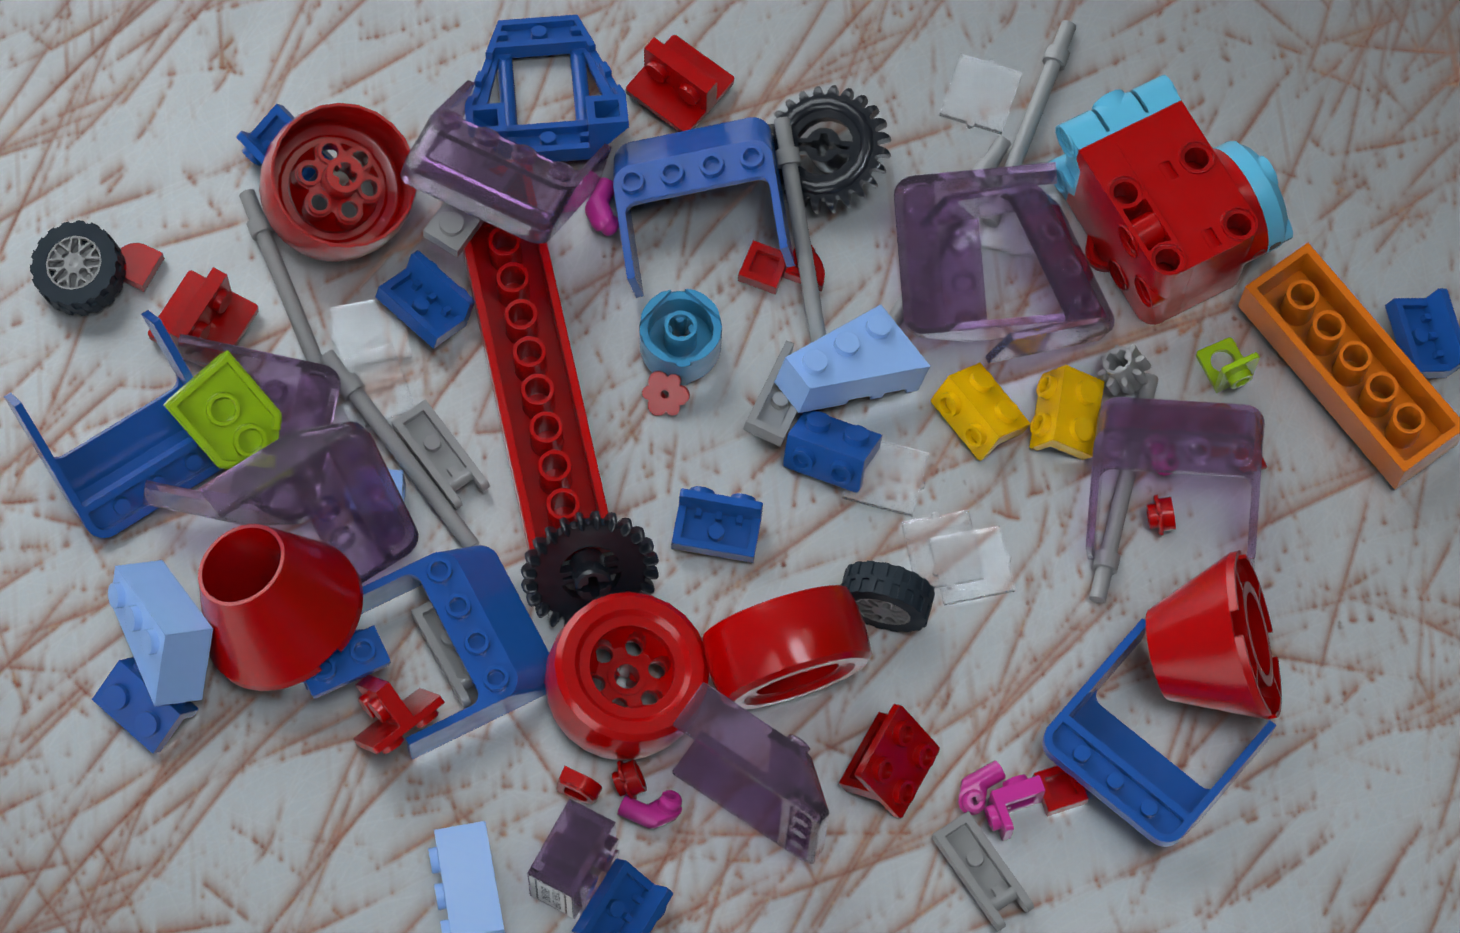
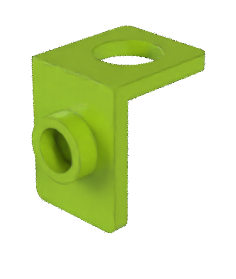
(1231, 375)

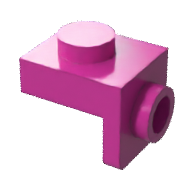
(1014, 795)

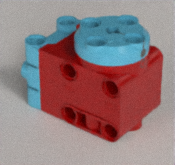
(1164, 202)

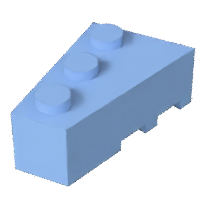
(852, 363)
(162, 630)
(467, 880)

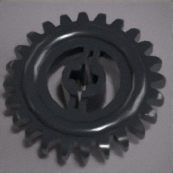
(863, 152)
(588, 568)

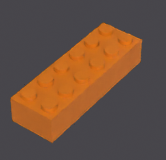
(1351, 365)

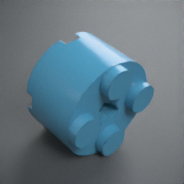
(680, 315)

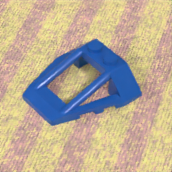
(597, 117)

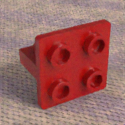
(678, 83)
(207, 310)
(393, 714)
(891, 761)

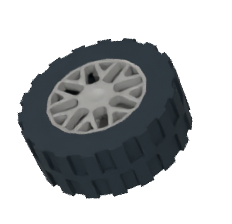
(78, 268)
(890, 595)

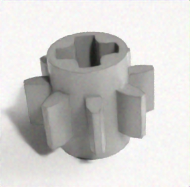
(1124, 370)

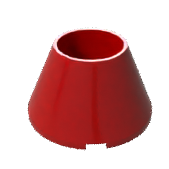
(276, 605)
(1214, 642)

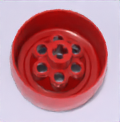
(288, 196)
(787, 646)
(615, 720)

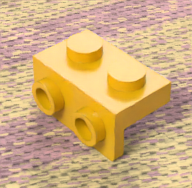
(979, 410)
(1067, 411)

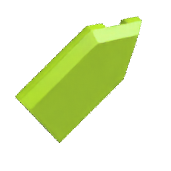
(226, 412)

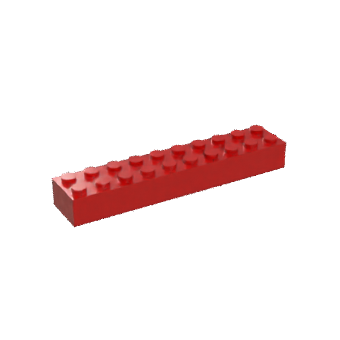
(533, 381)

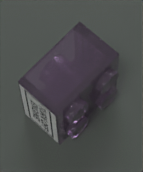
(573, 859)

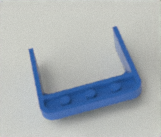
(692, 164)
(109, 471)
(486, 629)
(1128, 770)

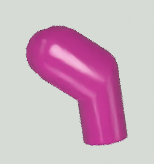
(598, 208)

